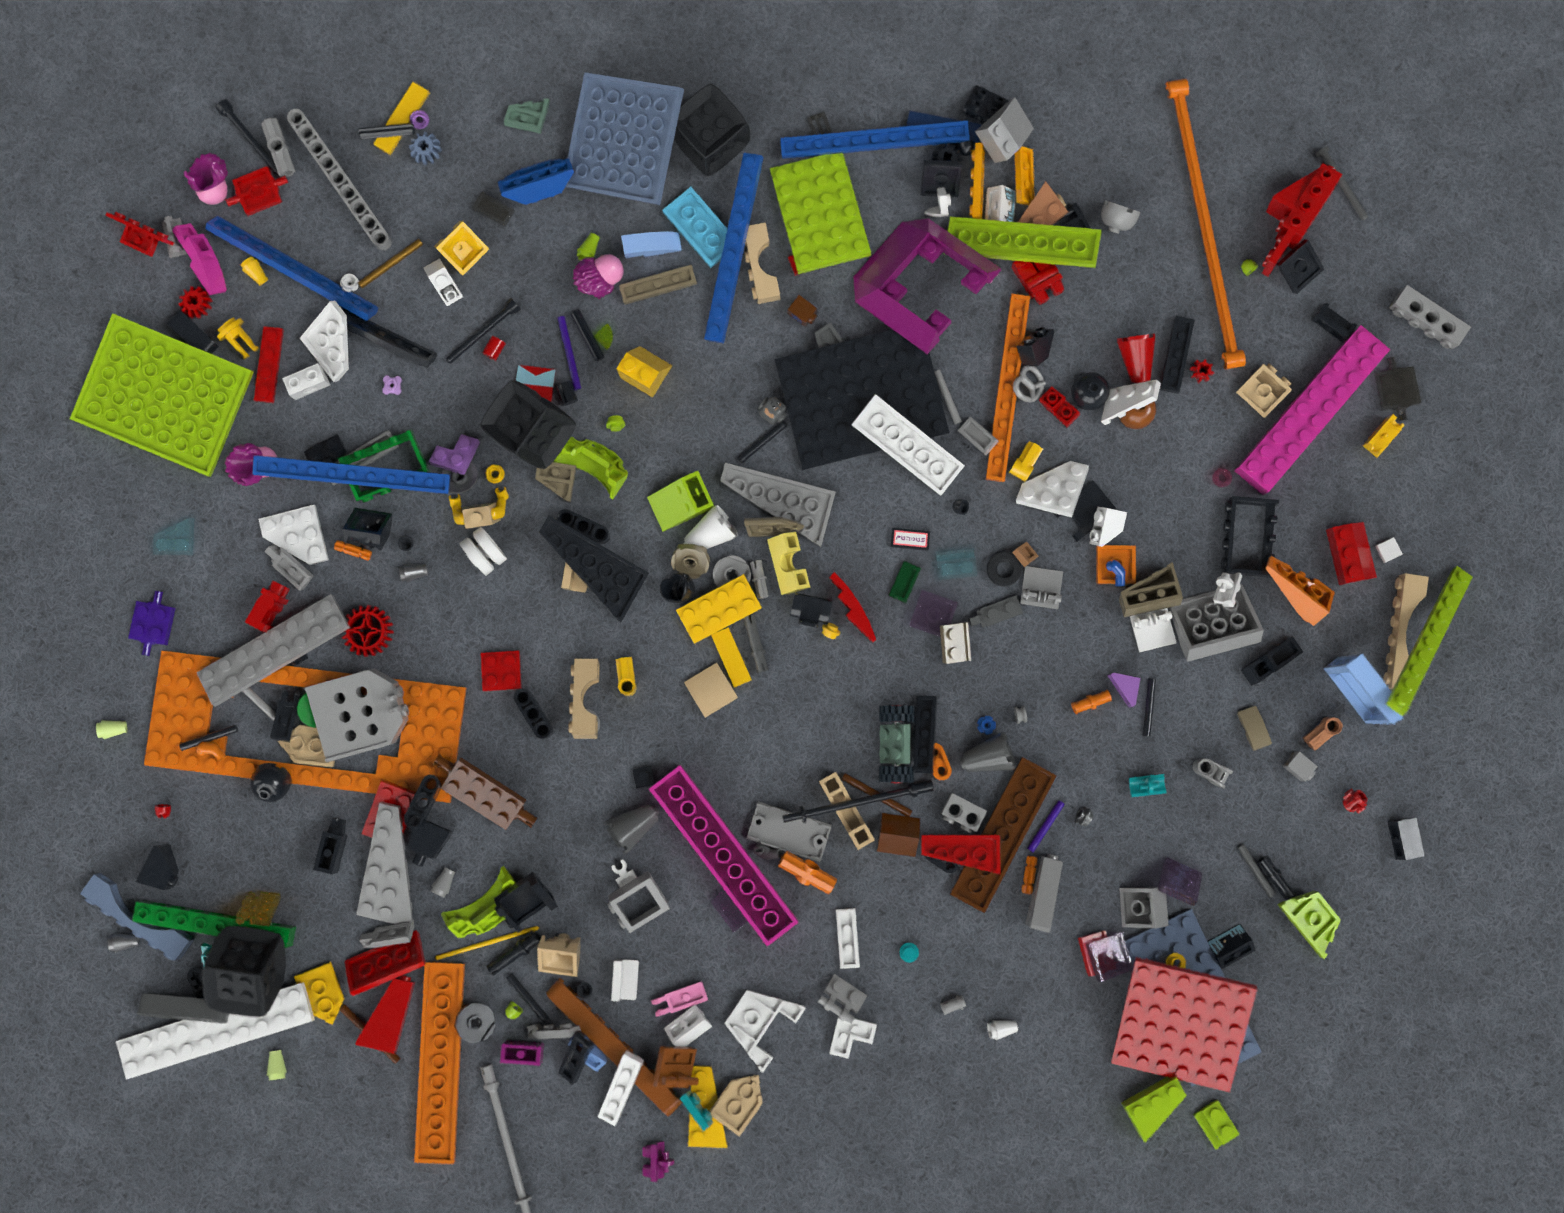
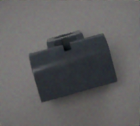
(811, 609)

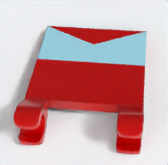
(538, 379)

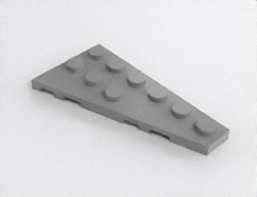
(783, 498)
(386, 877)

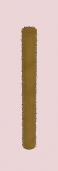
(390, 263)

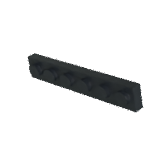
(389, 340)

